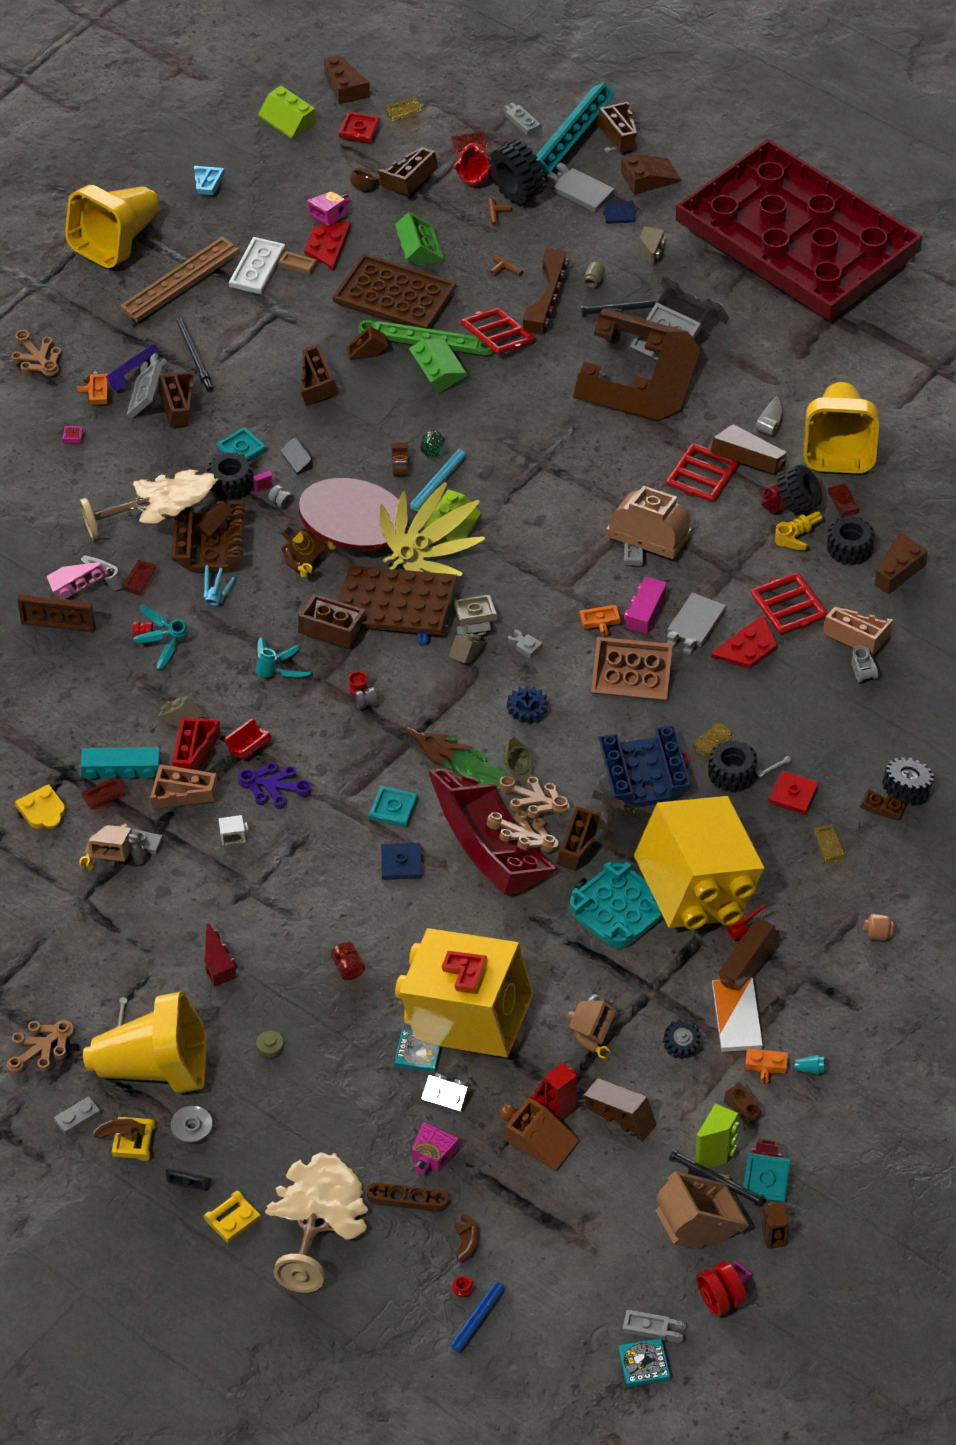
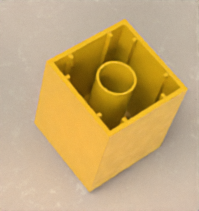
(698, 862)
(464, 1020)

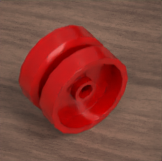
(721, 1288)

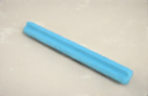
(438, 479)

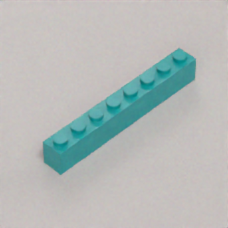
(573, 127)

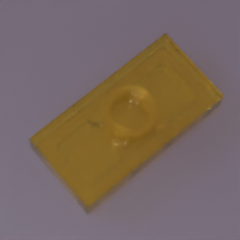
(402, 108)
(712, 737)
(828, 843)

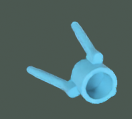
(214, 596)

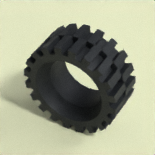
(516, 172)

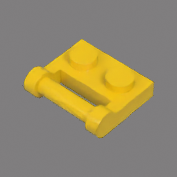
(126, 1148)
(235, 1222)

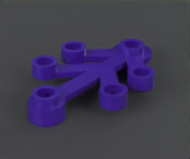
(302, 787)

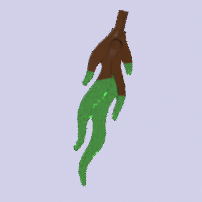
(460, 755)

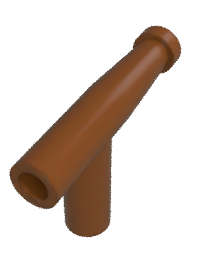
(496, 208)
(504, 264)

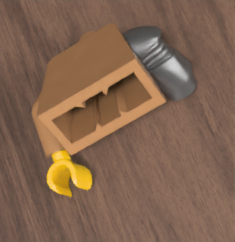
(113, 844)
(591, 1023)

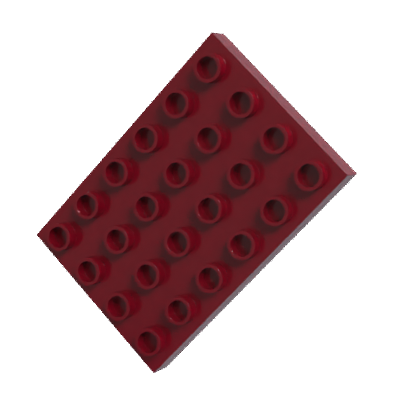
(798, 229)

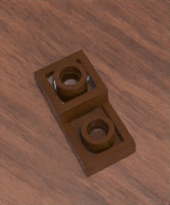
(882, 806)

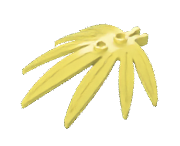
(413, 546)

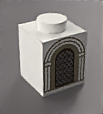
(232, 830)

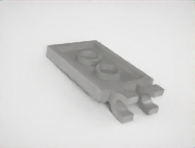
(579, 187)
(145, 386)
(695, 622)

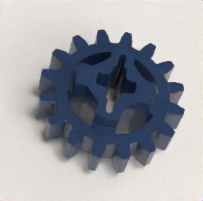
(536, 704)

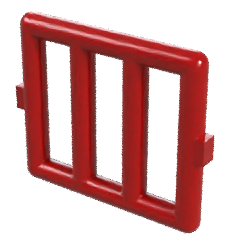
(505, 320)
(718, 486)
(773, 617)

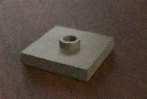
(475, 610)

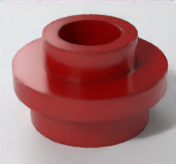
(462, 1281)

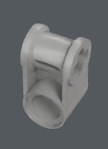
(863, 664)

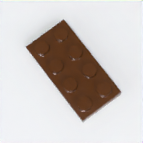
(56, 613)

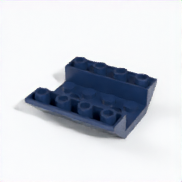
(661, 767)

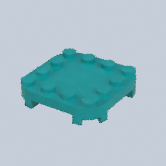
(616, 905)

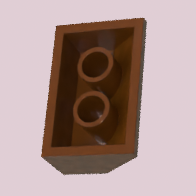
(331, 621)

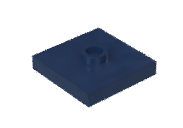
(401, 861)

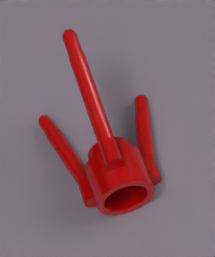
(739, 928)

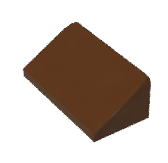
(214, 518)

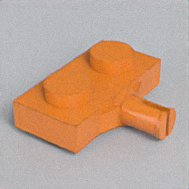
(96, 389)
(600, 617)
(766, 1062)

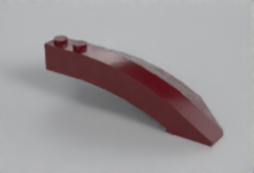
(466, 809)

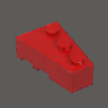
(195, 742)
(558, 1091)

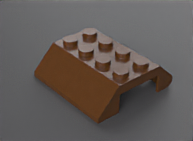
(220, 550)

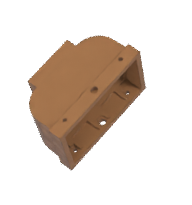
(653, 520)
(698, 1211)

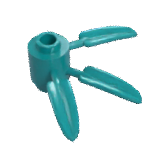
(174, 626)
(267, 660)

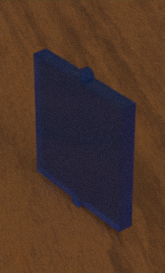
(619, 212)

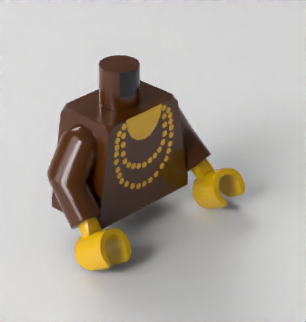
(302, 549)

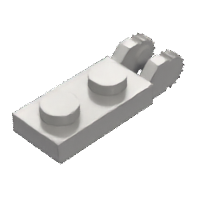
(653, 1326)

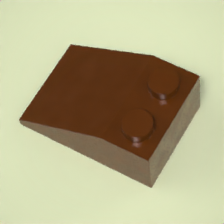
(648, 172)

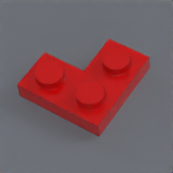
(468, 966)

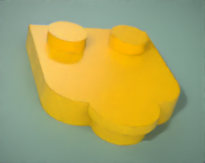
(41, 808)

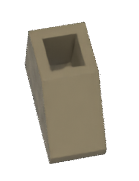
(650, 244)
(466, 647)
(179, 708)

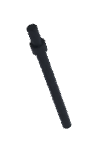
(203, 374)

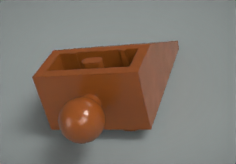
(542, 1138)

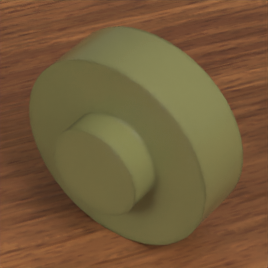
(269, 1044)

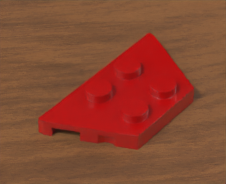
(327, 242)
(748, 645)

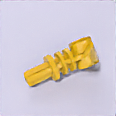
(787, 532)

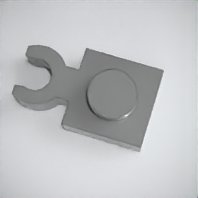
(479, 628)
(526, 645)

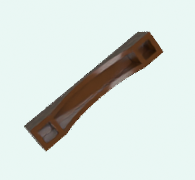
(537, 315)

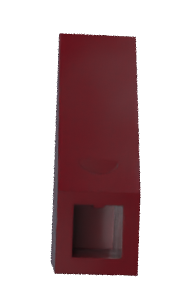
(218, 964)

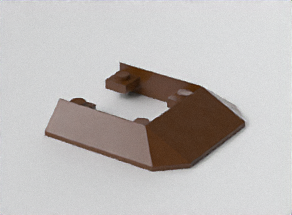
(646, 397)

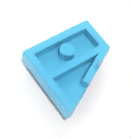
(208, 179)

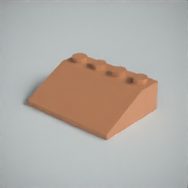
(632, 668)

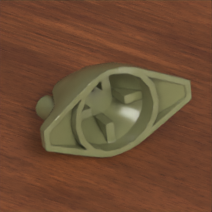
(517, 758)

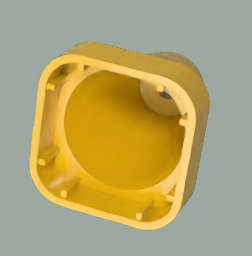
(105, 223)
(841, 431)
(154, 1047)

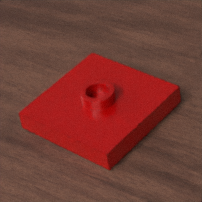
(359, 127)
(793, 792)

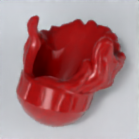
(473, 165)

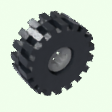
(907, 780)

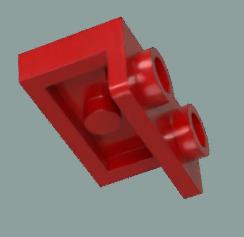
(246, 739)

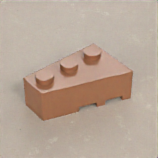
(857, 629)
(182, 787)

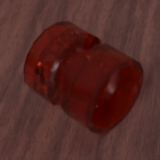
(347, 961)

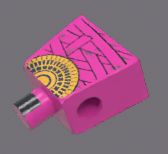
(328, 207)
(433, 1149)

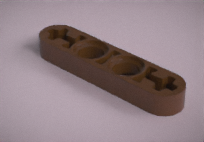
(406, 1201)

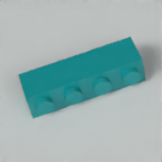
(120, 762)

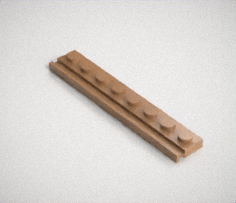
(179, 279)

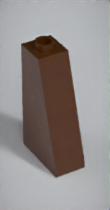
(748, 449)
(749, 954)

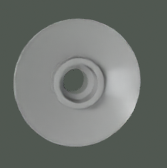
(191, 1117)

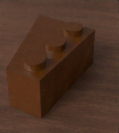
(345, 81)
(618, 125)
(409, 173)
(316, 376)
(175, 395)
(900, 563)
(578, 838)
(621, 1105)

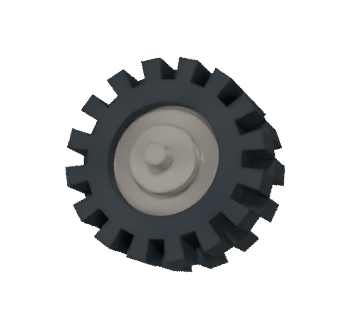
(681, 1038)

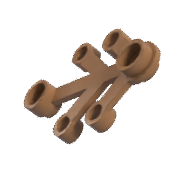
(47, 367)
(556, 803)
(524, 833)
(40, 1044)

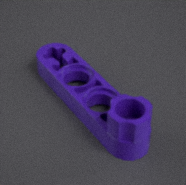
(116, 377)

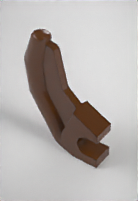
(120, 1127)
(469, 1237)

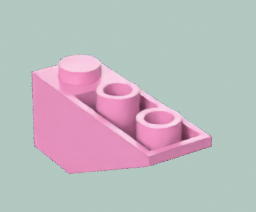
(74, 578)

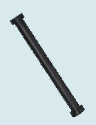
(625, 306)
(755, 1198)

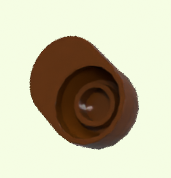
(363, 179)

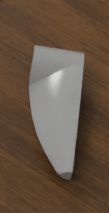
(770, 418)
(114, 578)

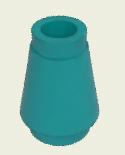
(811, 1065)

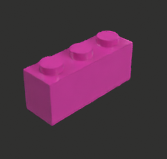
(645, 604)

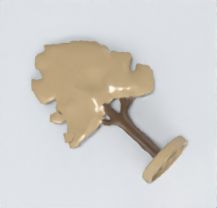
(165, 498)
(322, 1191)

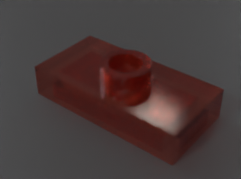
(463, 140)
(843, 500)
(139, 577)
(103, 793)

